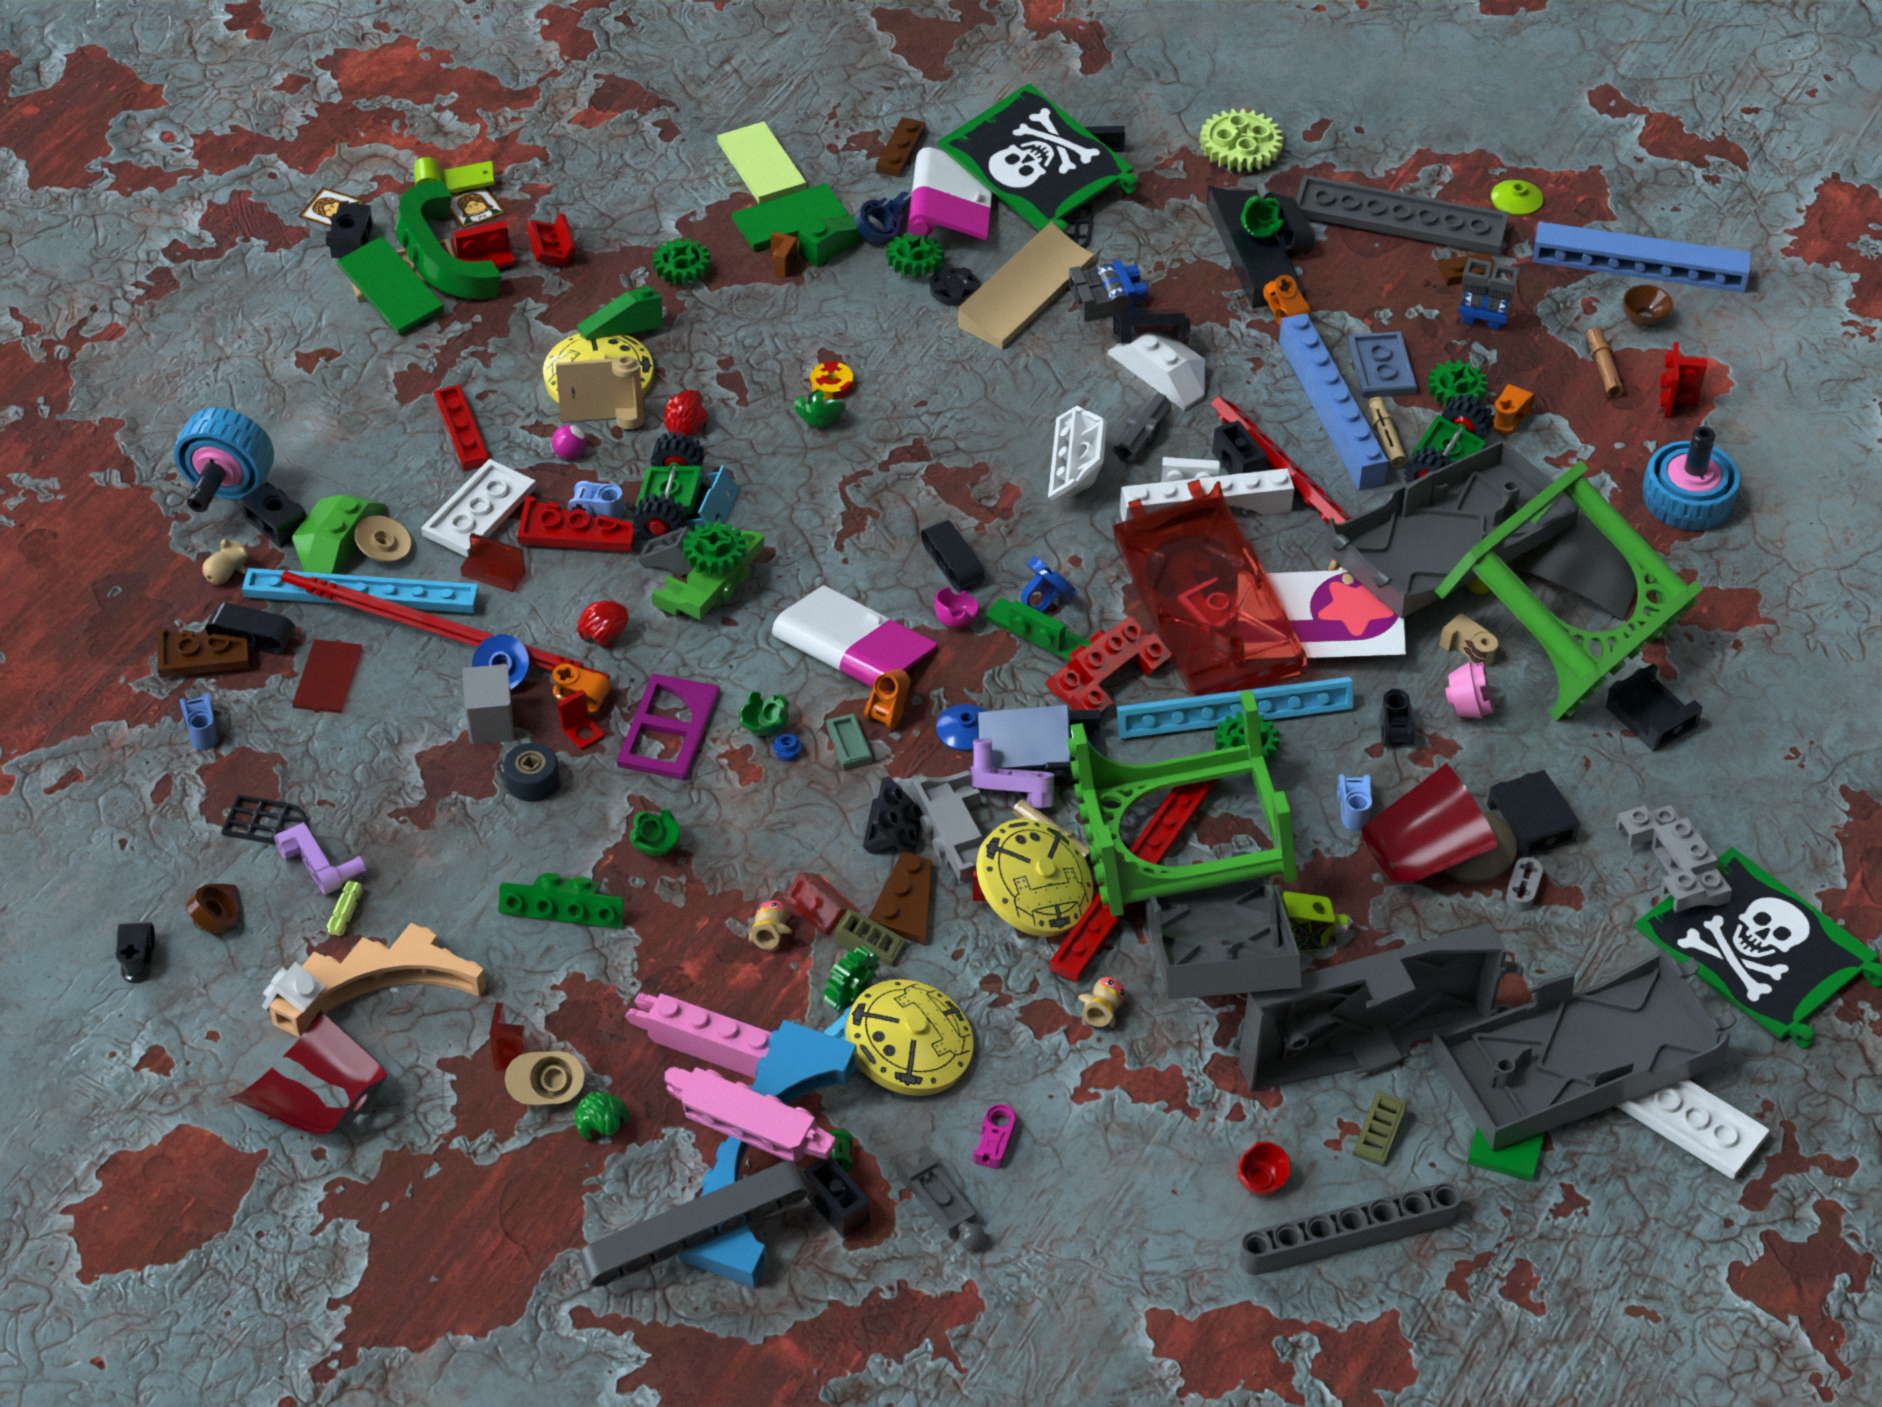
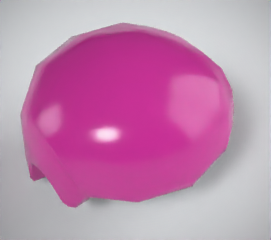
(955, 609)

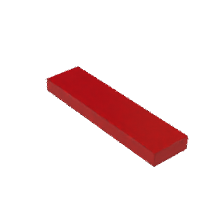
(461, 427)

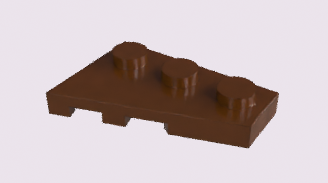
(195, 654)
(905, 899)

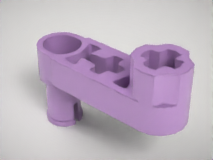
(984, 775)
(328, 878)

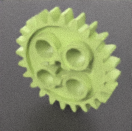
(1241, 140)

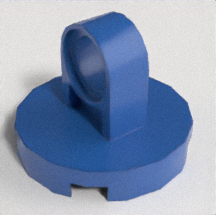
(1048, 583)

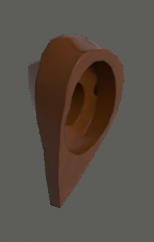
(214, 908)

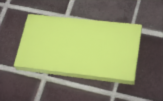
(761, 162)

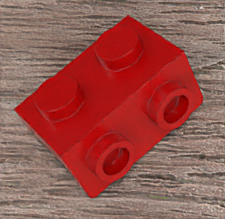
(552, 242)

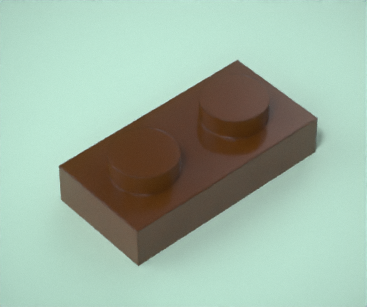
(1453, 268)

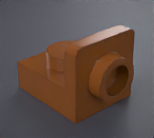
(784, 252)

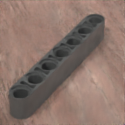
(693, 1223)
(1339, 1239)

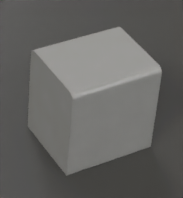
(488, 704)

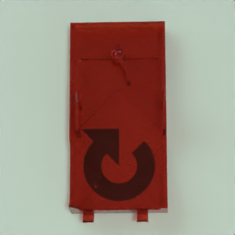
(1209, 595)

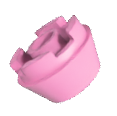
(1470, 691)

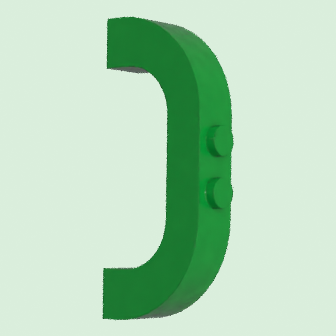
(437, 267)

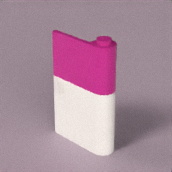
(947, 197)
(850, 636)

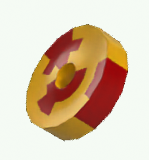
(832, 379)

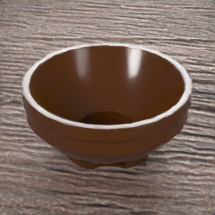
(1647, 299)

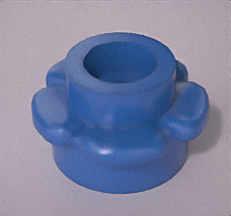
(787, 747)

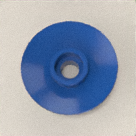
(500, 649)
(959, 726)

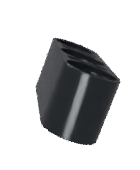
(1295, 232)
(952, 555)
(262, 629)

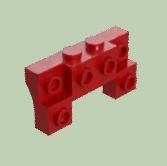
(1081, 678)

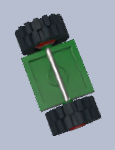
(1451, 436)
(669, 486)

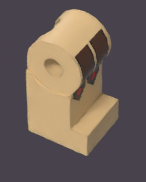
(1470, 640)

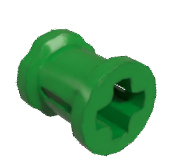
(842, 1150)

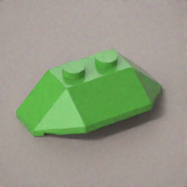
(327, 533)

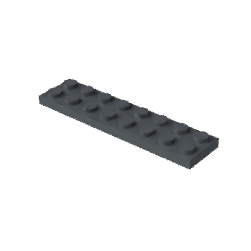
(1402, 214)

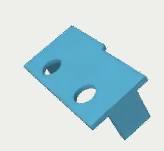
(716, 500)

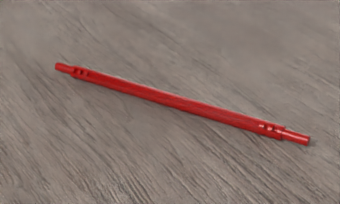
(418, 618)

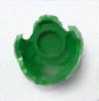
(1261, 217)
(816, 411)
(764, 716)
(655, 834)
(600, 1112)

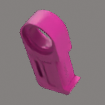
(994, 1138)

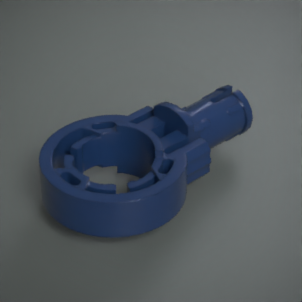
(885, 214)

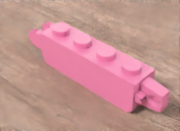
(701, 1032)
(748, 1115)

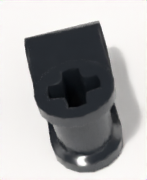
(1396, 718)
(135, 950)

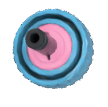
(222, 456)
(1691, 483)

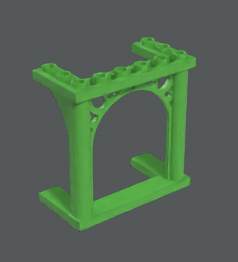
(1575, 665)
(1111, 780)

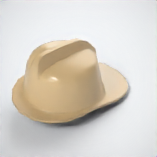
(544, 1078)

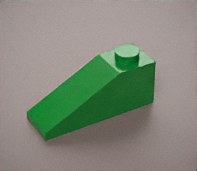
(827, 238)
(627, 314)

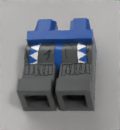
(1106, 289)
(1487, 302)

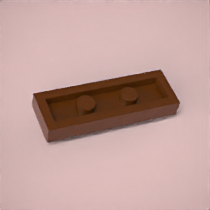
(900, 147)

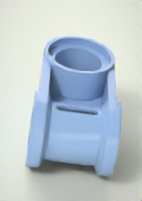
(598, 499)
(1354, 801)

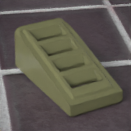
(860, 924)
(1385, 1109)

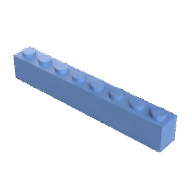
(1641, 257)
(1333, 402)

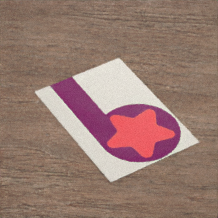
(1337, 617)

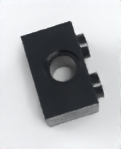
(350, 229)
(1238, 449)
(273, 513)
(837, 1196)

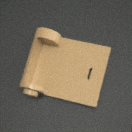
(601, 391)

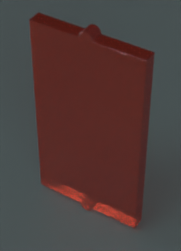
(327, 676)

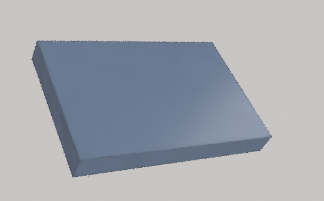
(1381, 364)
(1027, 736)

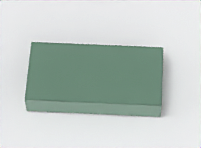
(849, 741)

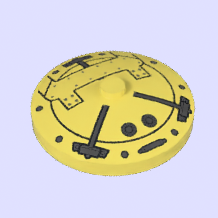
(579, 349)
(1034, 877)
(909, 1037)

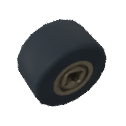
(531, 771)

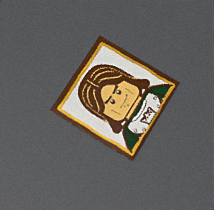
(325, 204)
(475, 206)

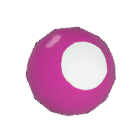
(568, 442)

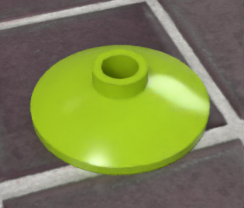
(1517, 197)

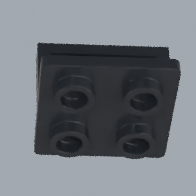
(892, 820)

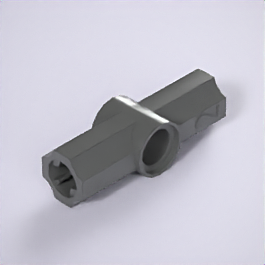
(1142, 427)

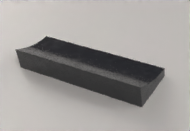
(1253, 258)

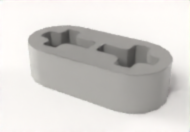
(1529, 885)

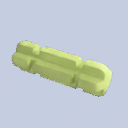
(344, 908)

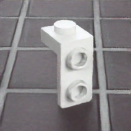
(295, 986)

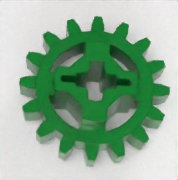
(914, 254)
(681, 261)
(1456, 379)
(714, 548)
(1232, 735)
(851, 977)

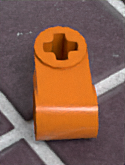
(1286, 301)
(1512, 408)
(593, 684)
(886, 703)

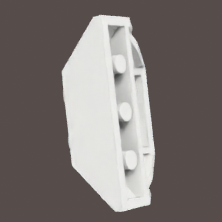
(1165, 366)
(1076, 452)

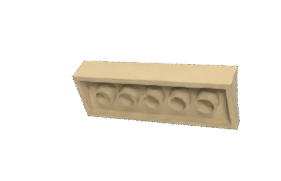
(1022, 287)

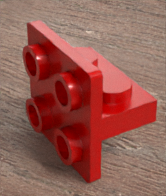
(484, 244)
(1681, 380)

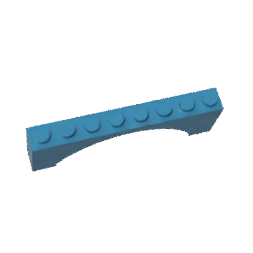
(795, 1065)

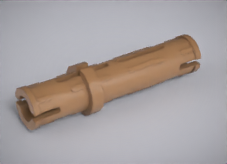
(1601, 354)

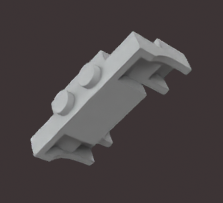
(949, 821)
(1683, 853)

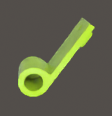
(455, 179)

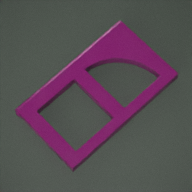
(699, 699)

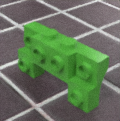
(704, 590)

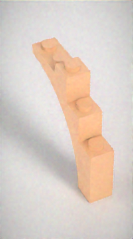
(372, 966)

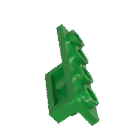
(1035, 627)
(562, 900)

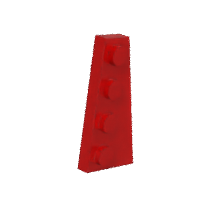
(559, 527)

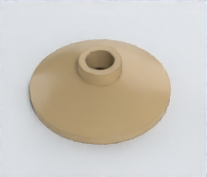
(382, 538)

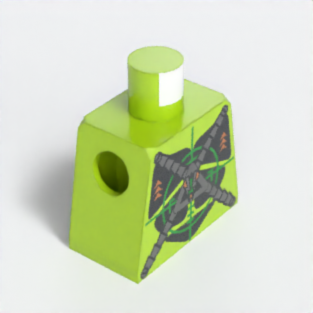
(1312, 920)

